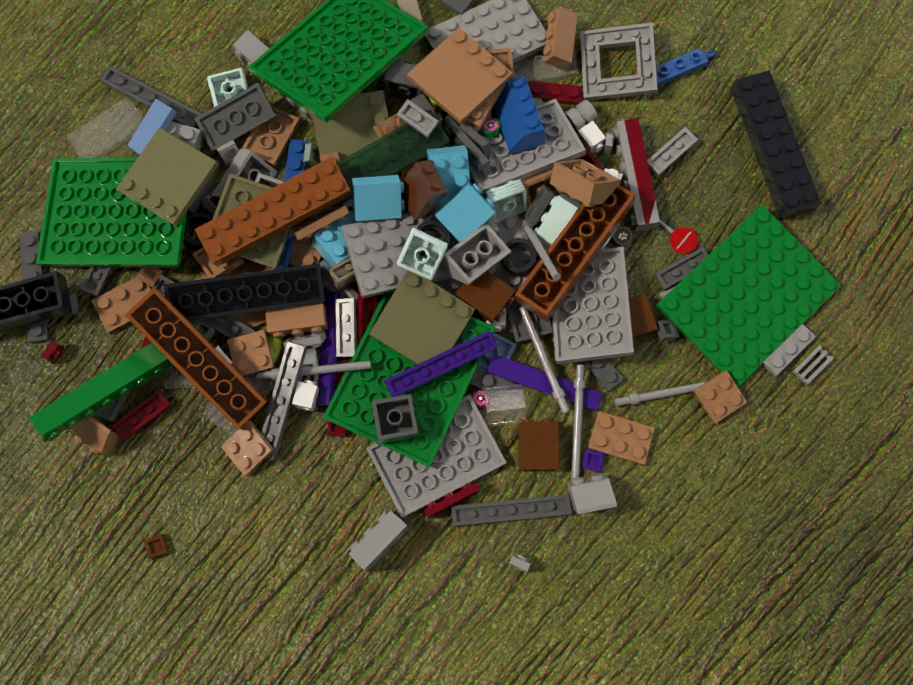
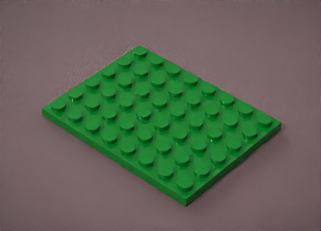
(337, 53)
(97, 225)
(748, 295)
(432, 401)

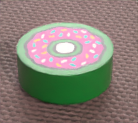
(491, 127)

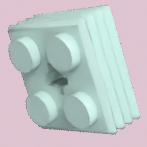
(223, 81)
(508, 200)
(433, 248)

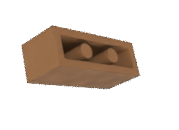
(560, 37)
(296, 320)

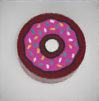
(478, 398)

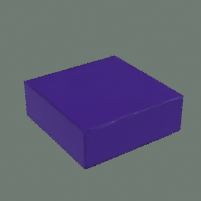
(592, 461)

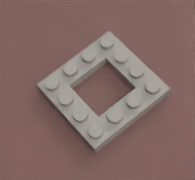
(594, 40)

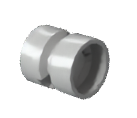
(581, 115)

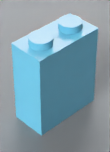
(377, 197)
(466, 211)

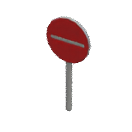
(682, 239)

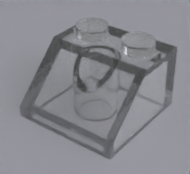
(504, 405)

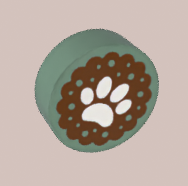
(622, 236)

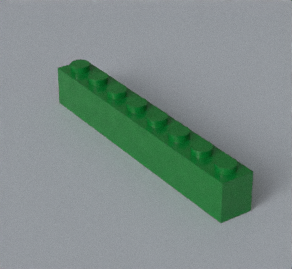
(98, 392)

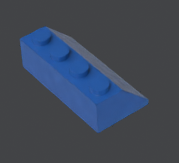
(519, 116)

